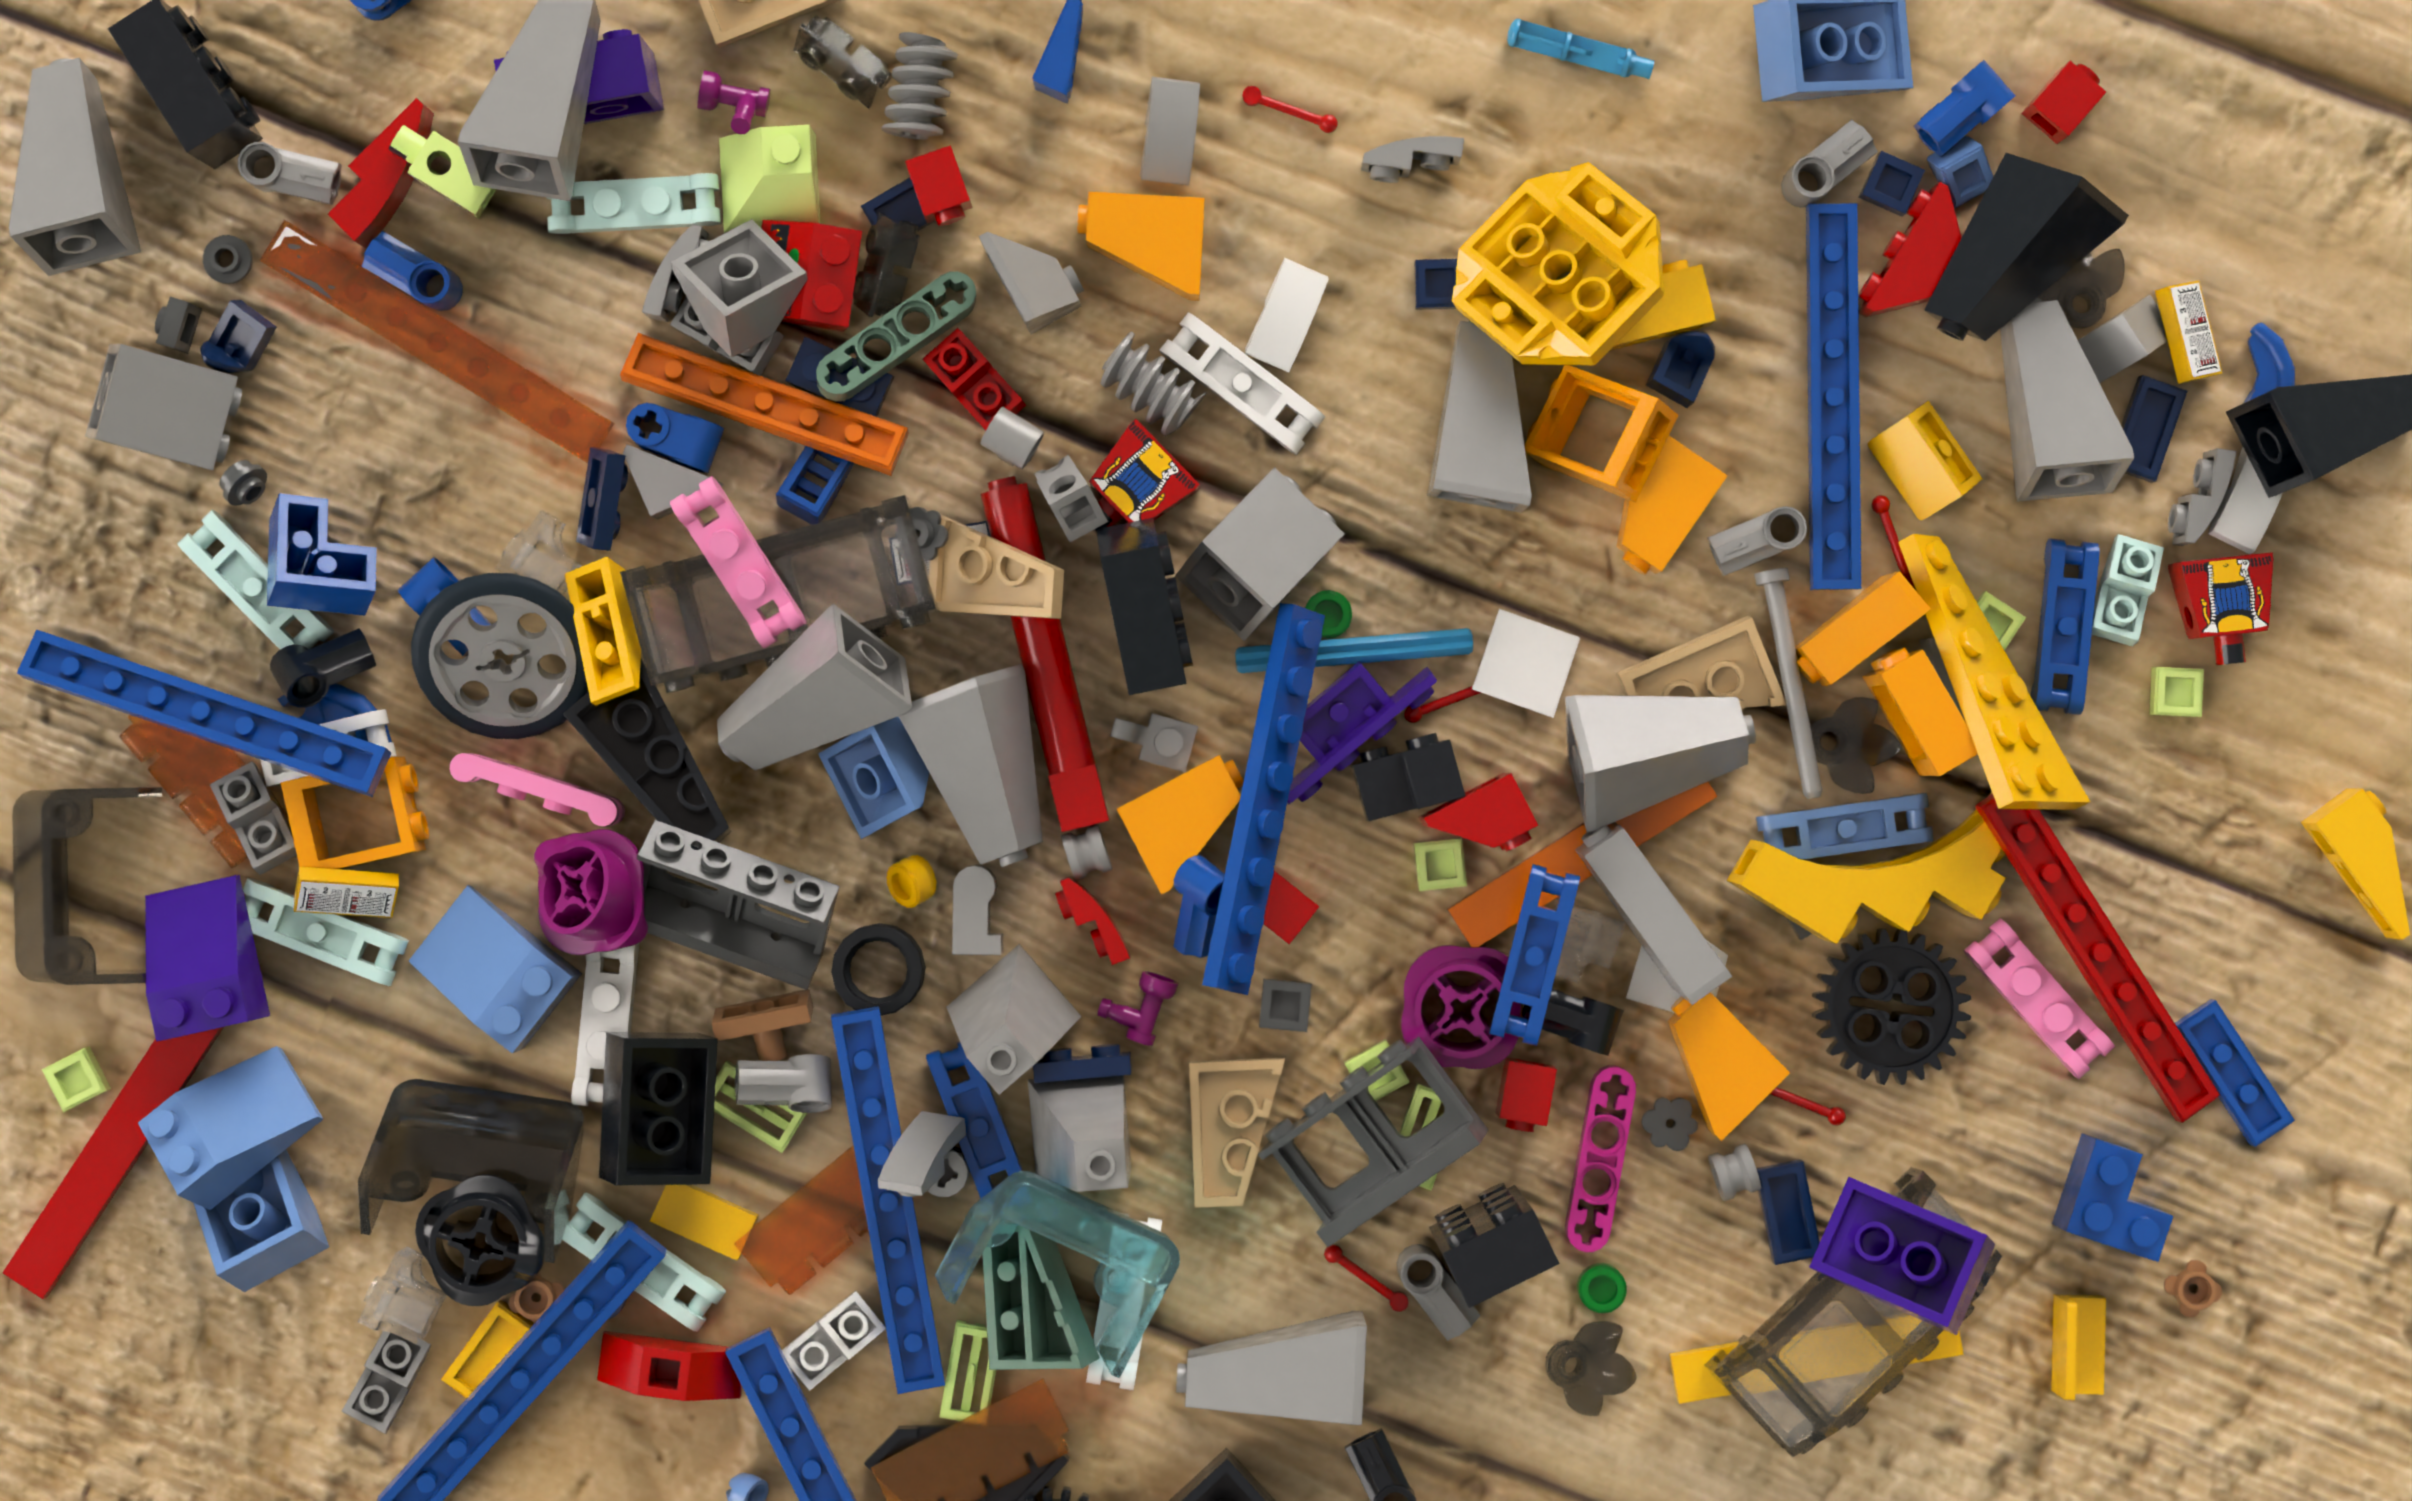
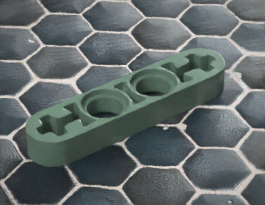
(902, 343)

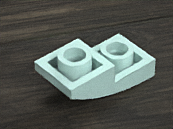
(2125, 588)

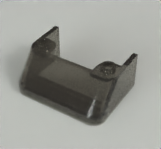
(40, 870)
(471, 1132)

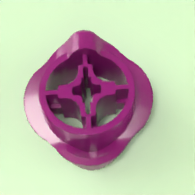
(591, 892)
(1431, 969)

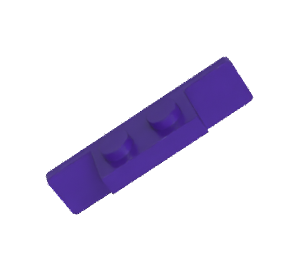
(1347, 717)

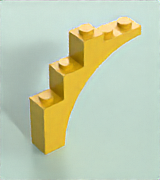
(1895, 890)

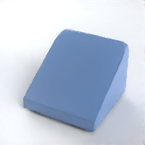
(1963, 170)

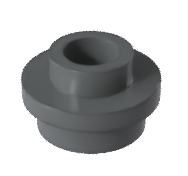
(241, 263)
(243, 483)

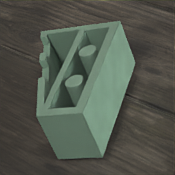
(1033, 1307)

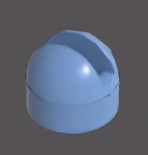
(747, 1488)

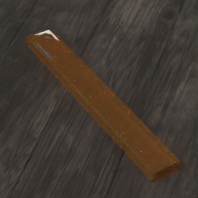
(436, 341)

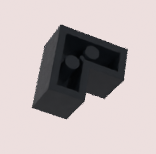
(1407, 779)

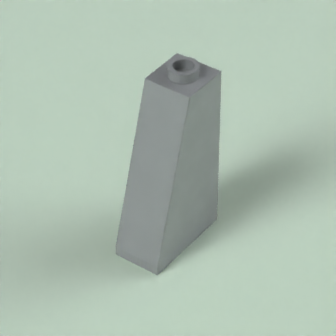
(1652, 913)

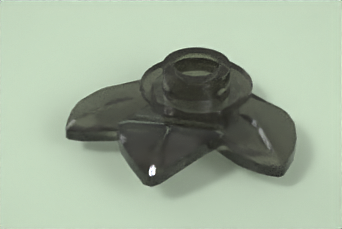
(2091, 280)
(1857, 746)
(1597, 1369)

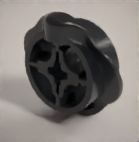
(466, 1284)

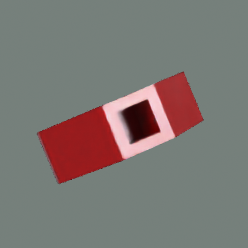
(1915, 256)
(667, 1368)

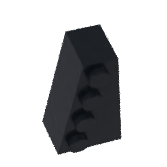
(650, 757)

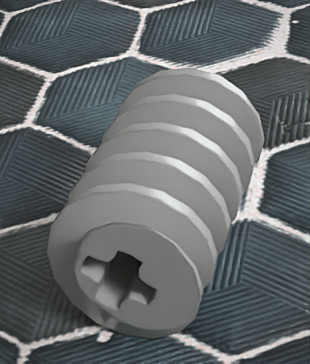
(918, 87)
(1149, 385)

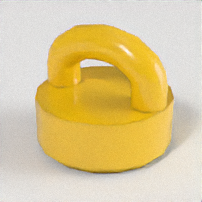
(911, 881)

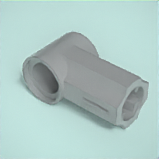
(1829, 164)
(293, 173)
(1012, 438)
(1753, 540)
(799, 1083)
(1437, 1293)

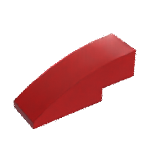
(383, 179)

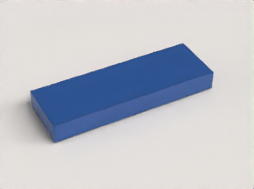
(2234, 1073)

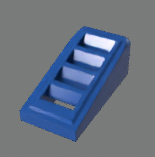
(1057, 65)
(825, 496)

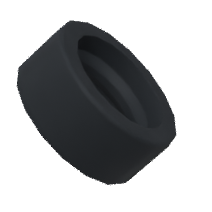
(886, 933)

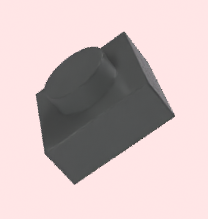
(177, 324)
(1285, 1005)

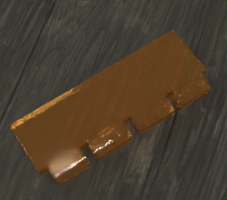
(191, 765)
(808, 1224)
(978, 1445)

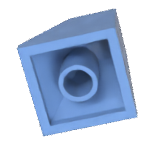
(877, 775)

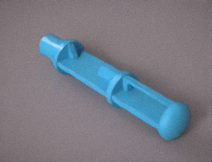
(1578, 49)

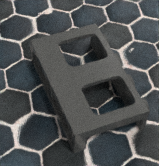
(729, 920)
(1395, 1160)

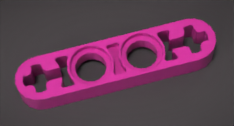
(1606, 1159)

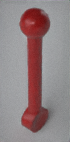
(1252, 97)
(1881, 505)
(1415, 715)
(1835, 1115)
(1397, 1300)

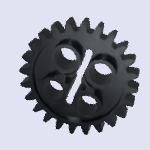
(1897, 964)

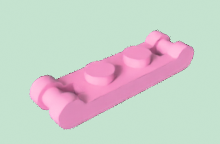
(738, 561)
(558, 794)
(2038, 998)

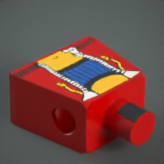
(1140, 479)
(2224, 600)

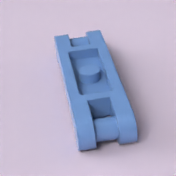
(1849, 827)

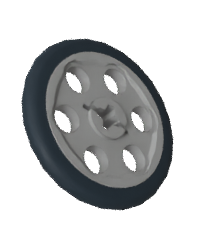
(510, 597)

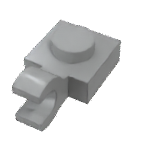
(1163, 741)

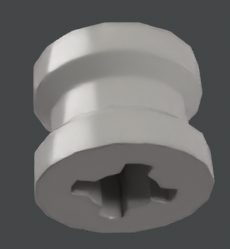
(1086, 852)
(954, 1165)
(1734, 1172)

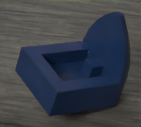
(237, 339)
(1682, 366)

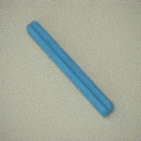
(1370, 649)

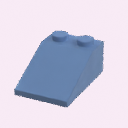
(1831, 48)
(494, 970)
(229, 1126)
(263, 1226)

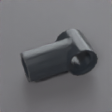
(308, 673)
(1582, 1021)
(1378, 1466)

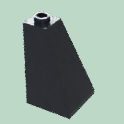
(2018, 244)
(2318, 427)

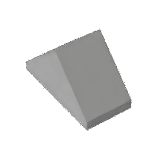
(2124, 339)
(660, 480)

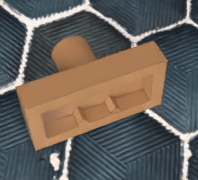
(764, 1020)

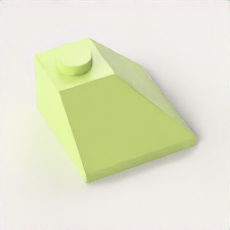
(769, 176)

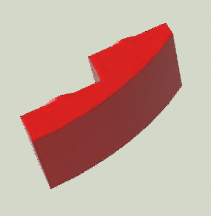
(972, 378)
(1081, 905)

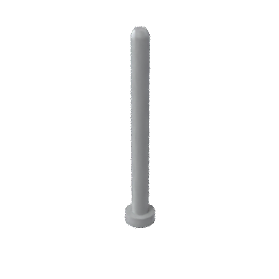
(1791, 679)

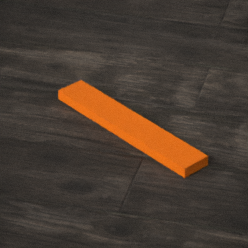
(764, 404)
(1499, 902)

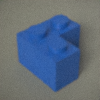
(309, 570)
(2098, 1205)

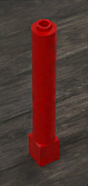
(1048, 672)

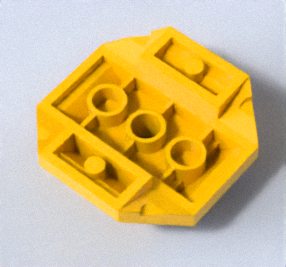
(1552, 227)

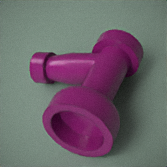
(746, 100)
(1141, 1021)

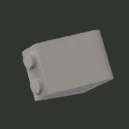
(163, 407)
(1259, 553)

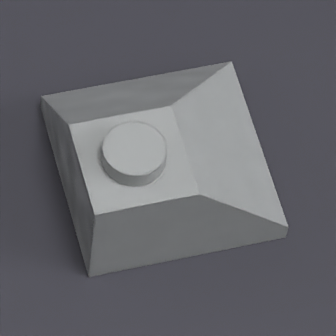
(1033, 281)
(740, 286)

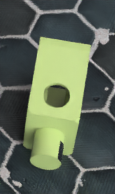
(454, 184)

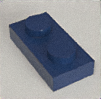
(804, 376)
(603, 483)
(1103, 1062)

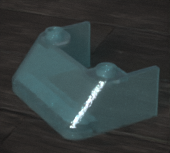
(1133, 1257)

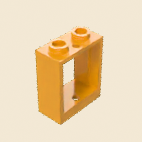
(1636, 448)
(1920, 711)
(309, 832)

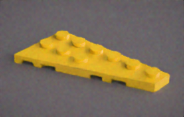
(2004, 723)

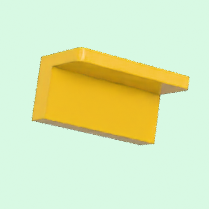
(1924, 461)
(2078, 1345)

